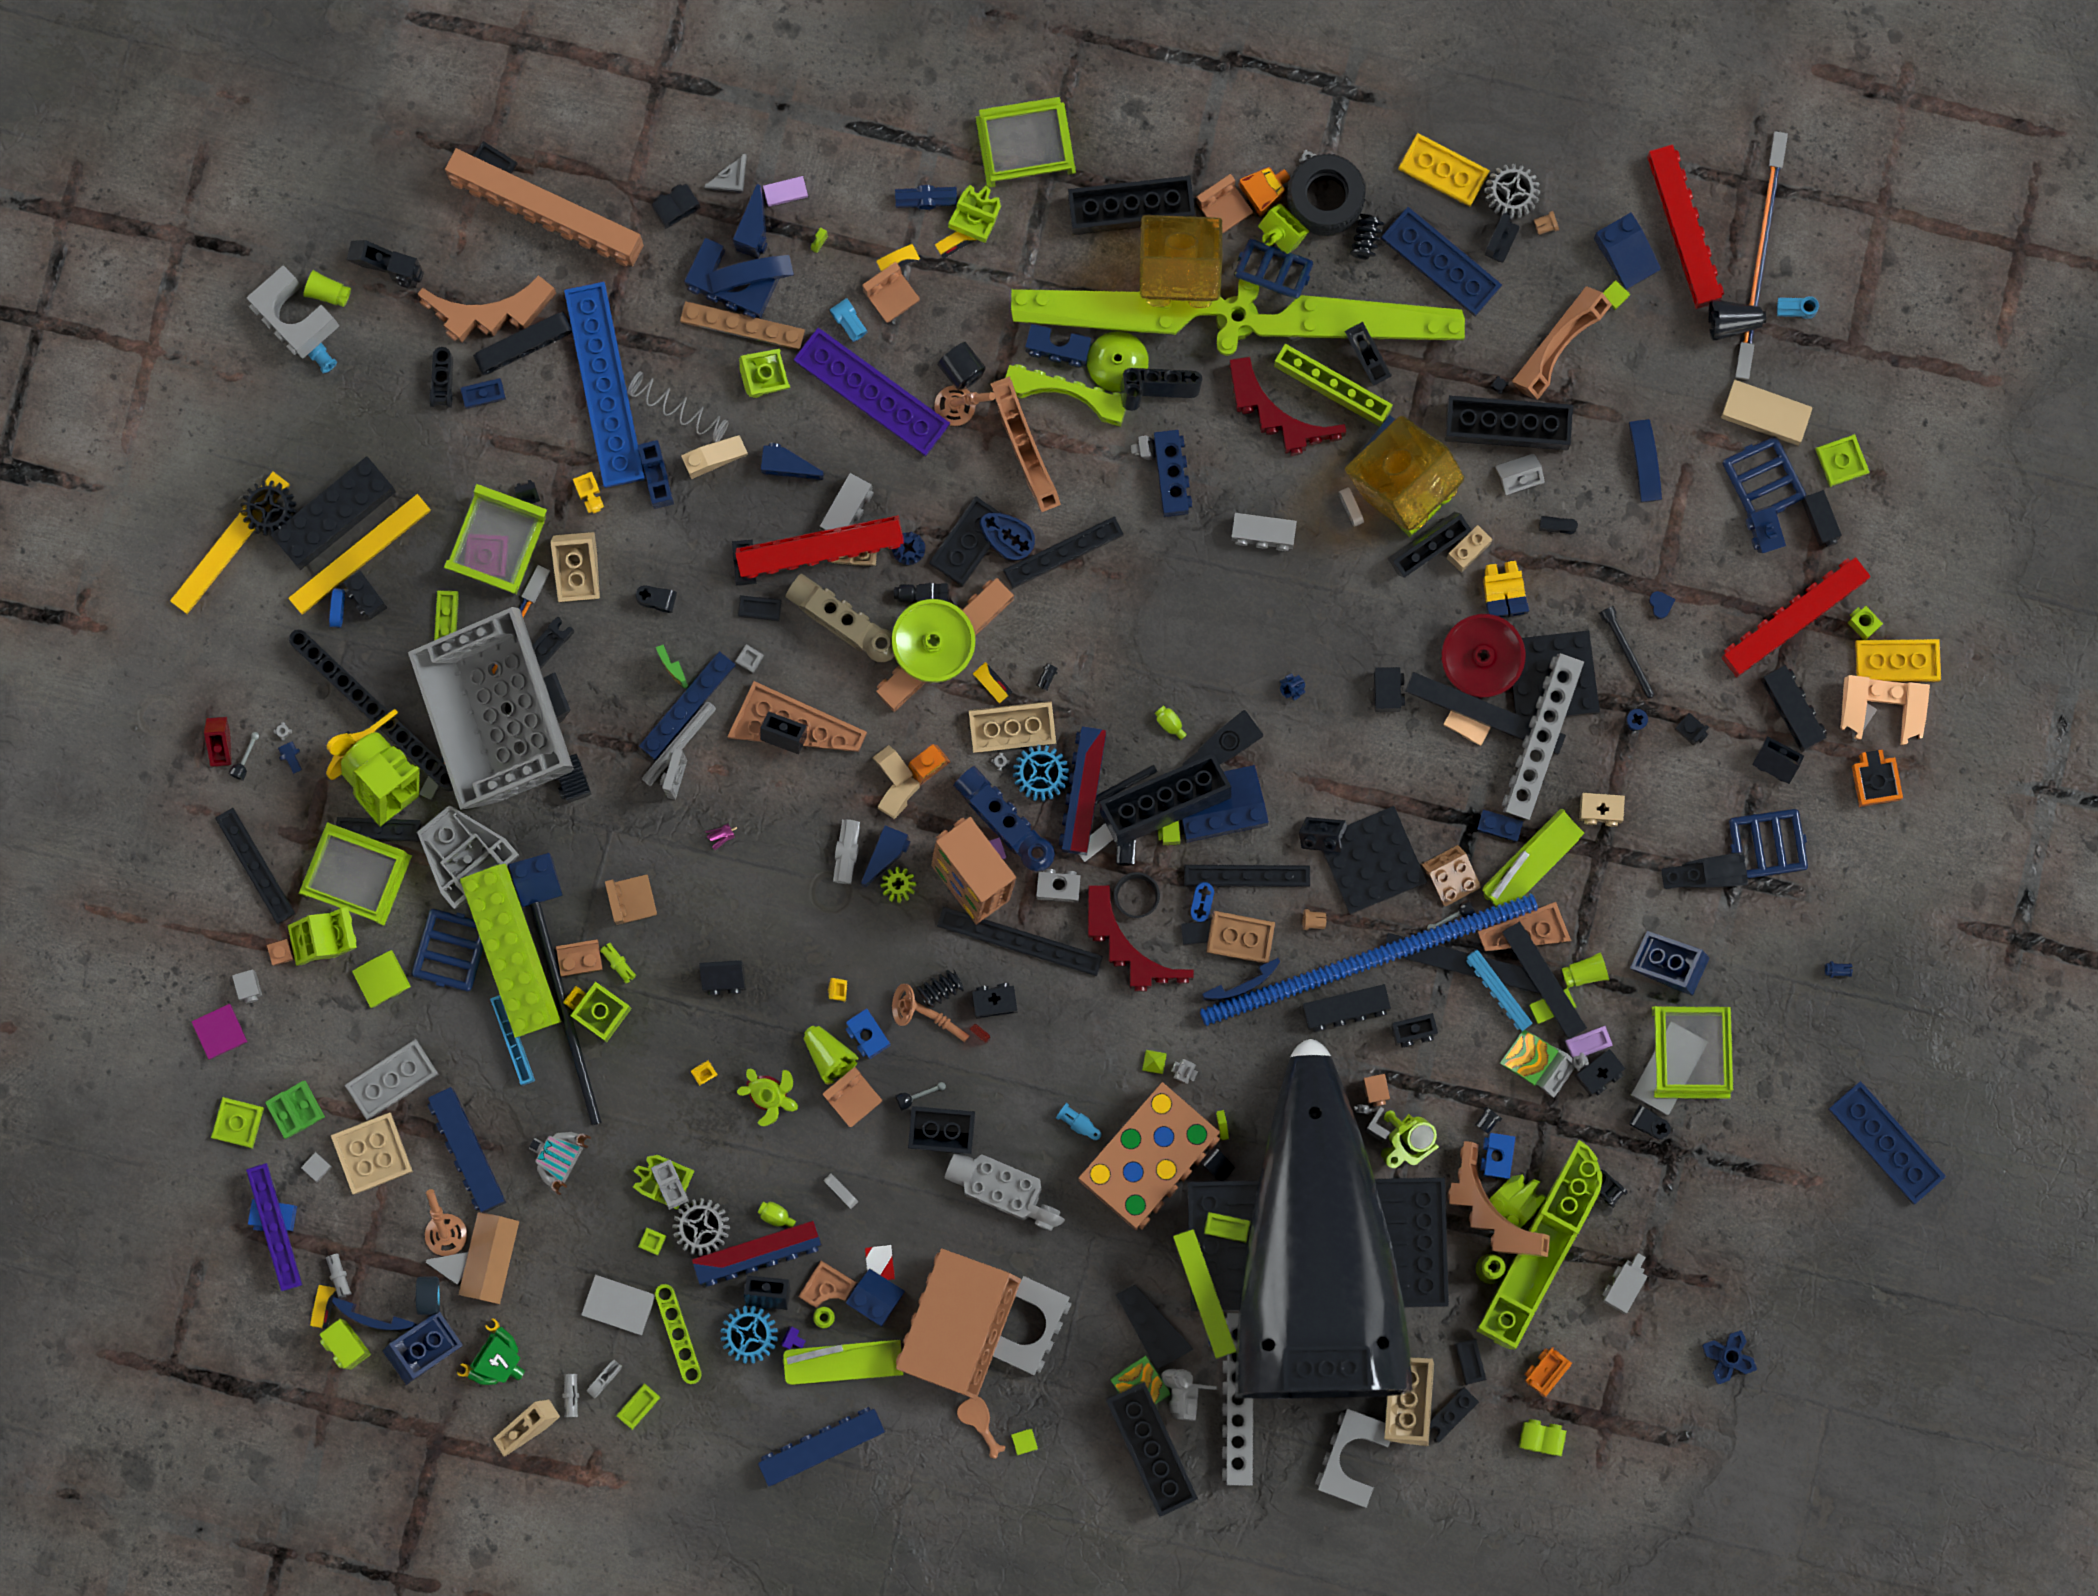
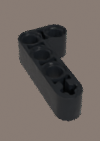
(1157, 383)

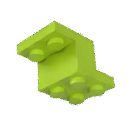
(322, 936)

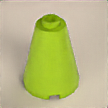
(829, 1054)

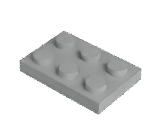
(672, 779)

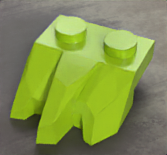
(975, 214)
(649, 1186)
(1518, 1201)

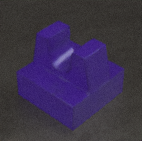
(791, 1338)

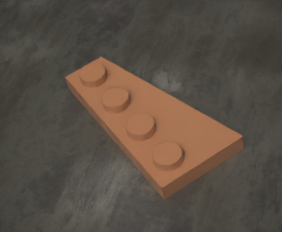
(1542, 926)

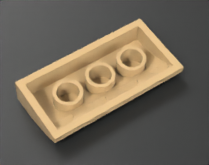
(1766, 412)
(1012, 726)
(1410, 1414)

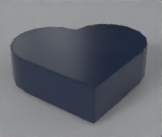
(1661, 604)

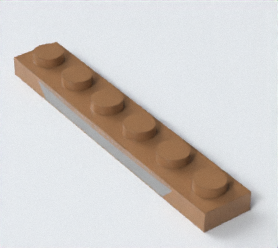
(742, 326)

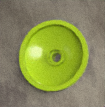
(1101, 363)

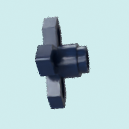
(1734, 1346)

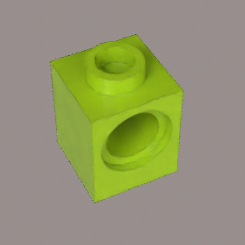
(1864, 631)

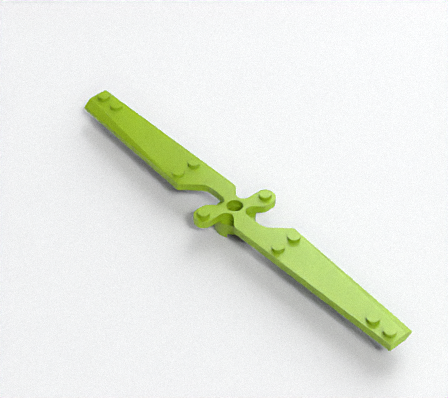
(1302, 318)

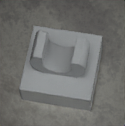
(1144, 448)

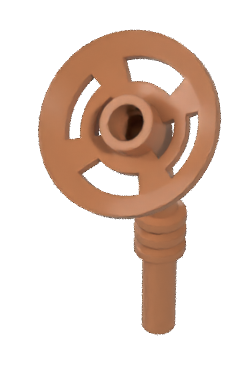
(958, 404)
(910, 1005)
(444, 1230)

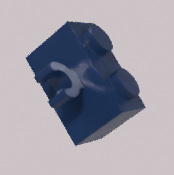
(1765, 529)

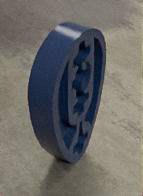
(1016, 527)

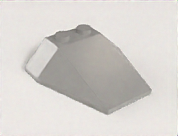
(459, 848)

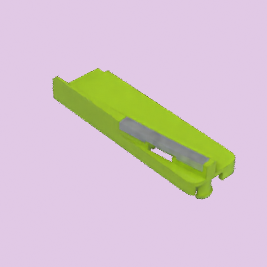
(1533, 860)
(842, 1362)

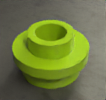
(823, 1310)

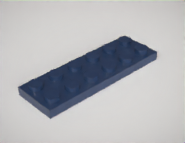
(1441, 261)
(1887, 1143)

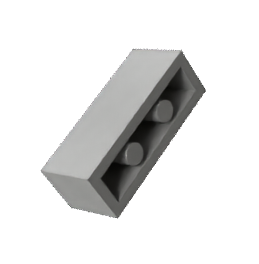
(848, 503)
(1263, 531)

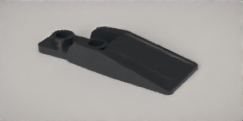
(1230, 739)
(1708, 873)

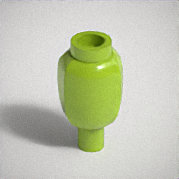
(1170, 722)
(775, 1215)

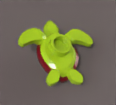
(769, 1094)

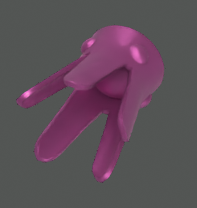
(724, 833)

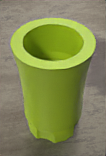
(326, 289)
(1585, 971)
(1486, 1274)

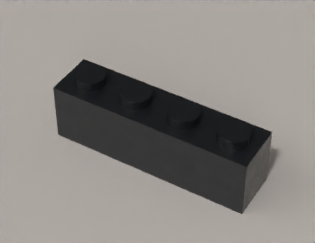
(1429, 544)
(1793, 708)
(1346, 1007)

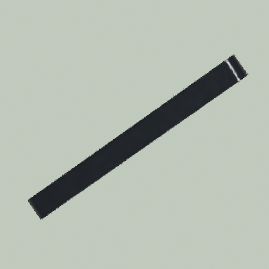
(366, 703)

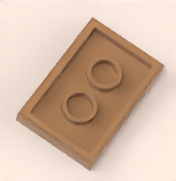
(1240, 937)

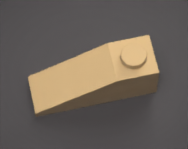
(713, 456)
(526, 1426)

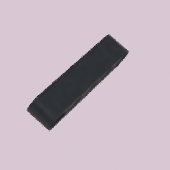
(523, 343)

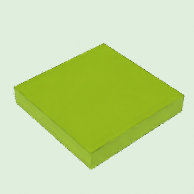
(1842, 460)
(237, 1122)

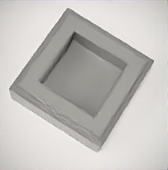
(749, 658)
(316, 1167)

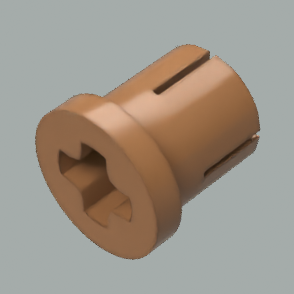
(1549, 221)
(1313, 920)

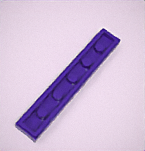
(274, 1227)

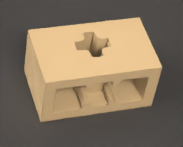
(1469, 548)
(1612, 803)

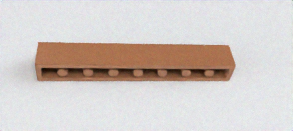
(980, 611)

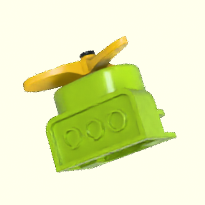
(376, 771)

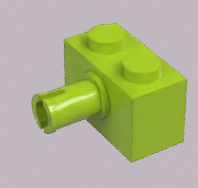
(1283, 229)

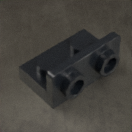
(1502, 239)
(1322, 834)

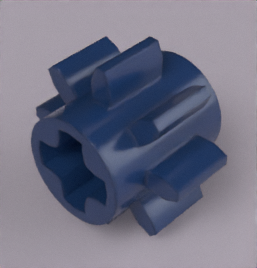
(1292, 686)

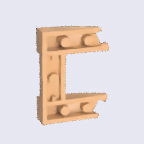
(1860, 689)

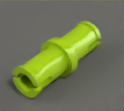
(618, 963)

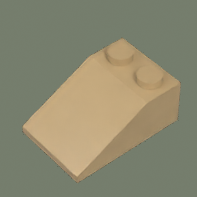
(575, 566)

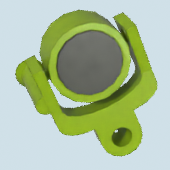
(1415, 1133)

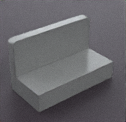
(1520, 474)
(1556, 1073)
(1376, 1130)

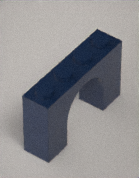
(750, 300)

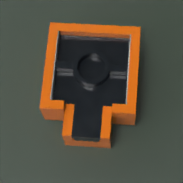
(1876, 779)

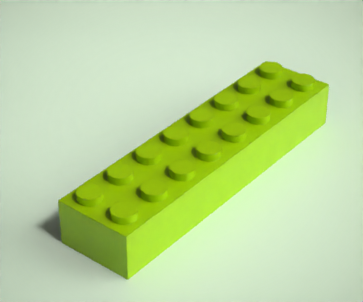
(510, 950)

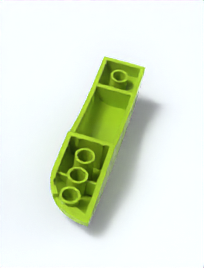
(1531, 1276)

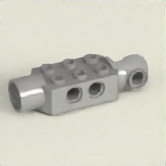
(1002, 1188)

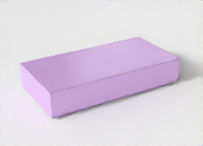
(785, 191)
(1589, 1042)

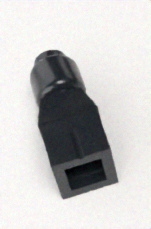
(908, 593)

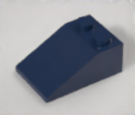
(751, 233)
(1627, 251)
(1670, 962)
(422, 1348)

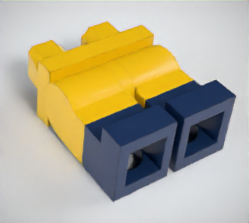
(1505, 584)

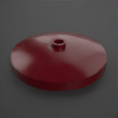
(1479, 635)

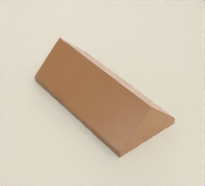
(488, 1257)

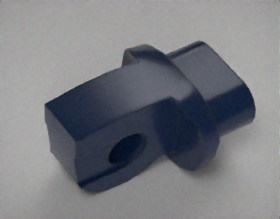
(288, 752)

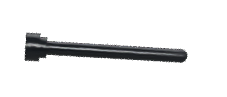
(1610, 617)

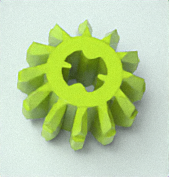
(893, 880)

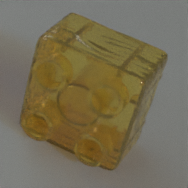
(1180, 260)
(1405, 473)

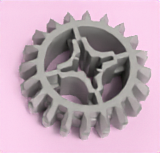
(1504, 188)
(704, 1217)

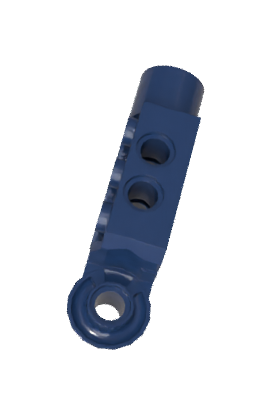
(1019, 838)

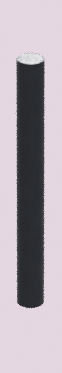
(1126, 784)

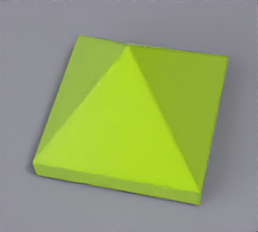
(1154, 1062)

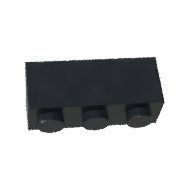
(941, 1130)

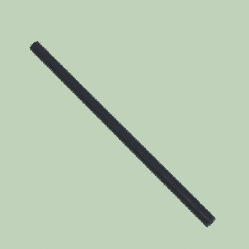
(565, 1013)

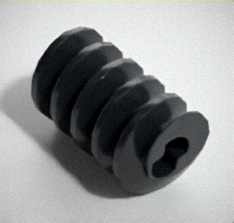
(1366, 236)
(940, 988)

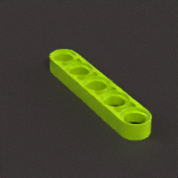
(671, 1325)

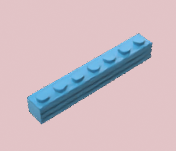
(1498, 990)
(514, 1044)

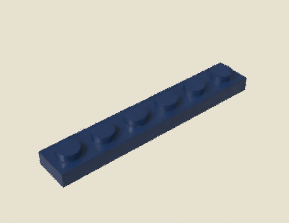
(687, 705)

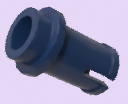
(1836, 969)

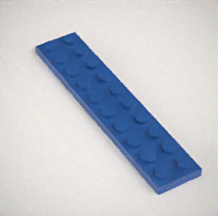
(604, 384)

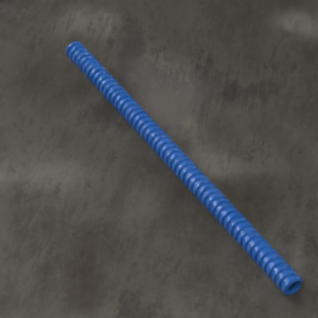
(1369, 959)

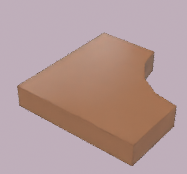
(826, 1284)

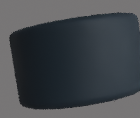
(427, 1295)

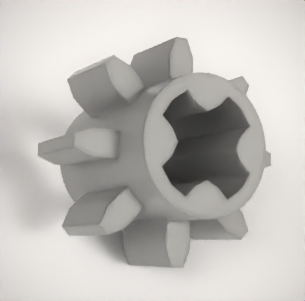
(1184, 1071)

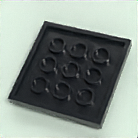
(1539, 654)
(1374, 861)

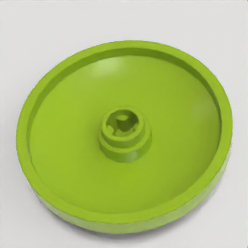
(933, 640)

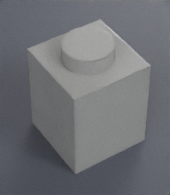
(247, 986)

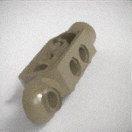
(860, 634)

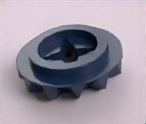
(910, 557)

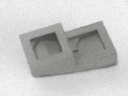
(669, 1184)

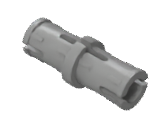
(338, 1276)
(570, 1395)

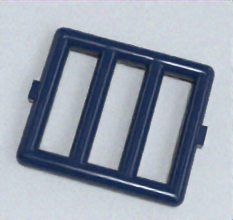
(1278, 285)
(1782, 458)
(1774, 817)
(424, 953)

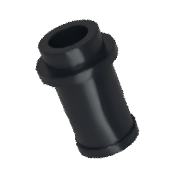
(1047, 676)

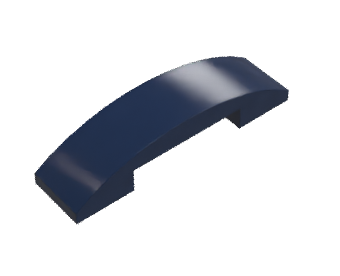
(750, 272)
(1646, 460)
(1219, 994)
(349, 1308)

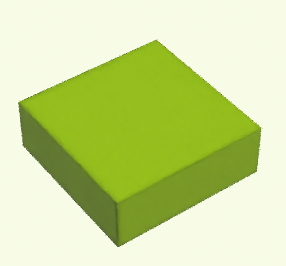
(1616, 294)
(652, 1241)
(1024, 1441)

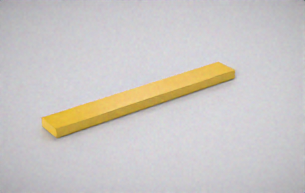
(359, 554)
(220, 555)

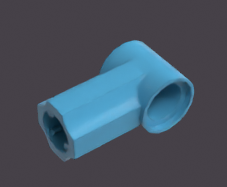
(1794, 307)
(846, 316)

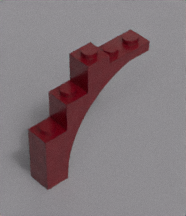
(1295, 433)
(1142, 970)

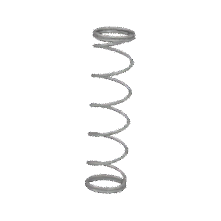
(716, 436)

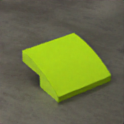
(381, 979)

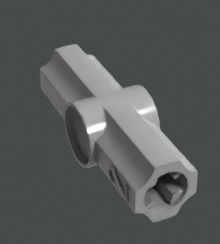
(846, 851)

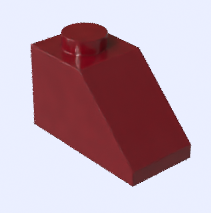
(218, 741)

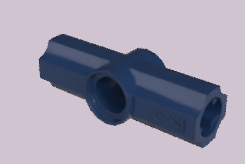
(926, 197)

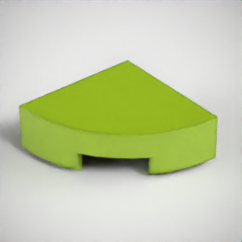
(821, 237)
(1222, 1123)

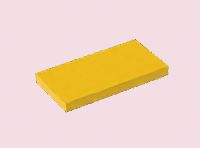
(1443, 170)
(1899, 660)

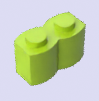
(1541, 1438)

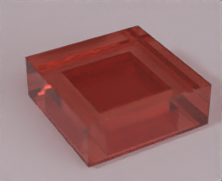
(980, 1033)

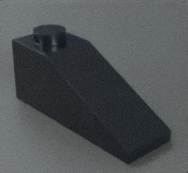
(1368, 353)

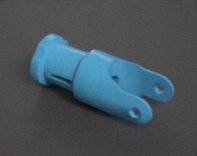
(322, 358)
(1080, 1124)

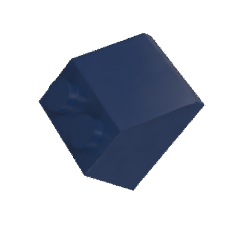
(536, 879)
(875, 1297)

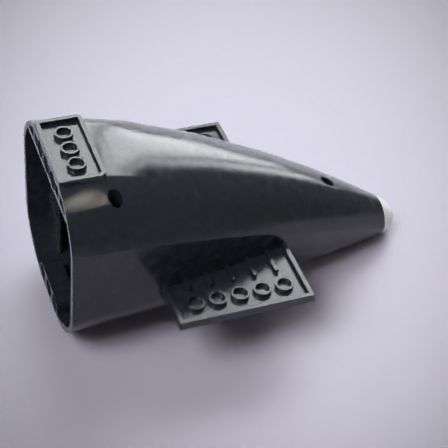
(1324, 1251)

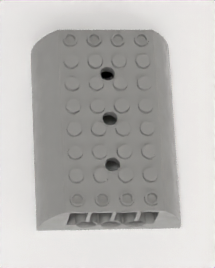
(470, 714)

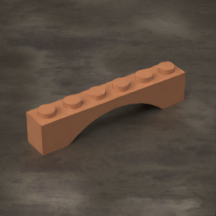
(1537, 372)

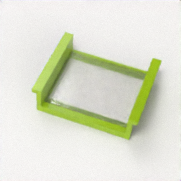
(1024, 140)
(497, 539)
(355, 873)
(1693, 1052)

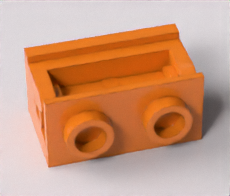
(1547, 1371)

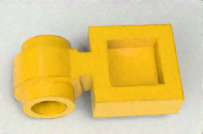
(587, 487)

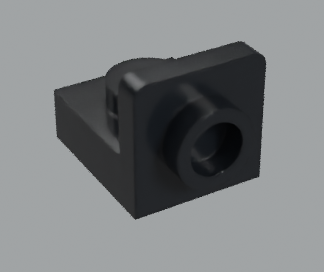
(1692, 729)

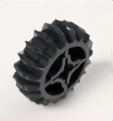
(269, 499)

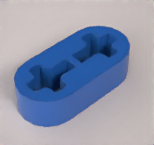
(337, 607)
(1197, 900)

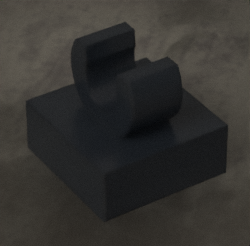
(527, 492)

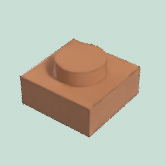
(280, 952)

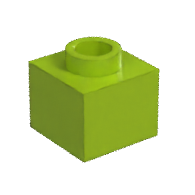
(1170, 834)

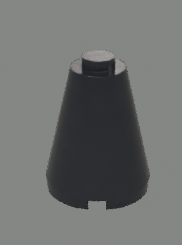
(1733, 318)

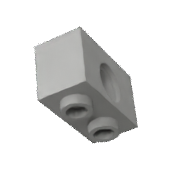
(1069, 893)

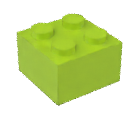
(601, 1012)
(344, 1344)

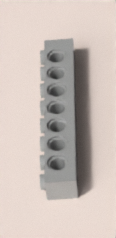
(1572, 669)
(1229, 1474)

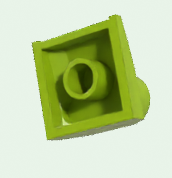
(763, 373)

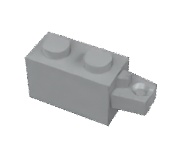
(1626, 1284)

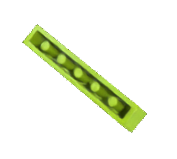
(1333, 385)

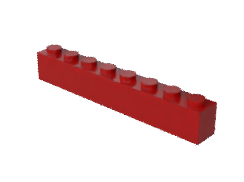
(1684, 225)
(819, 546)
(1796, 617)

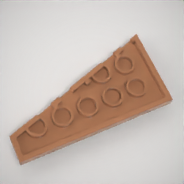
(822, 729)

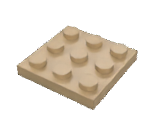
(371, 1153)

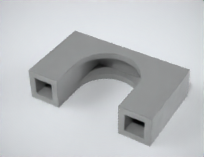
(300, 336)
(1053, 1306)
(1333, 1479)

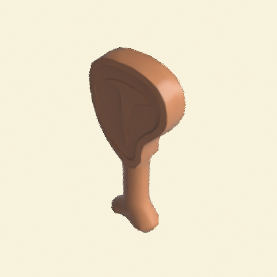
(977, 1414)

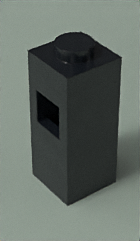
(1822, 518)

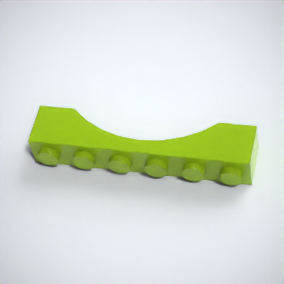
(1105, 405)

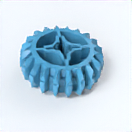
(1026, 785)
(765, 1342)

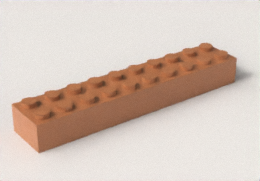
(544, 208)

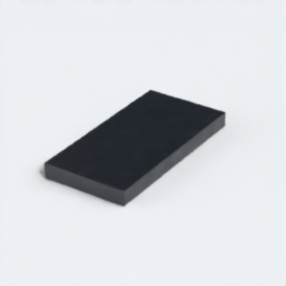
(965, 544)

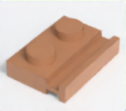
(579, 958)

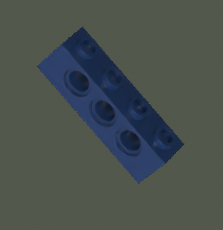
(1171, 505)

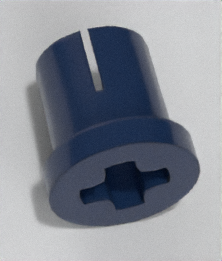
(1637, 714)

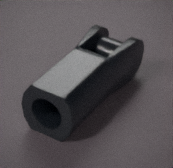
(1555, 524)

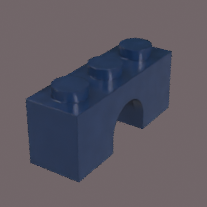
(1074, 351)
(656, 474)

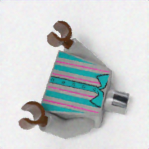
(558, 1157)

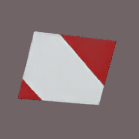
(880, 1261)

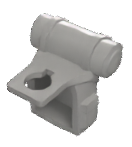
(1184, 1393)

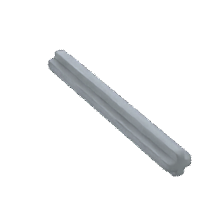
(679, 742)

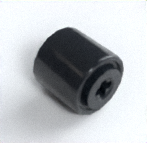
(962, 366)

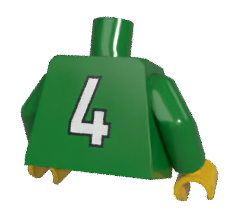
(496, 1359)

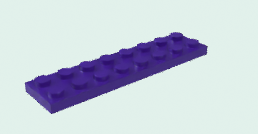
(871, 392)

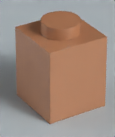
(1376, 1090)

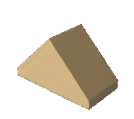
(892, 765)

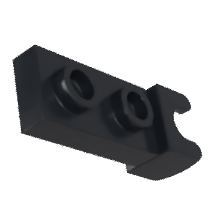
(551, 641)
(1453, 1413)

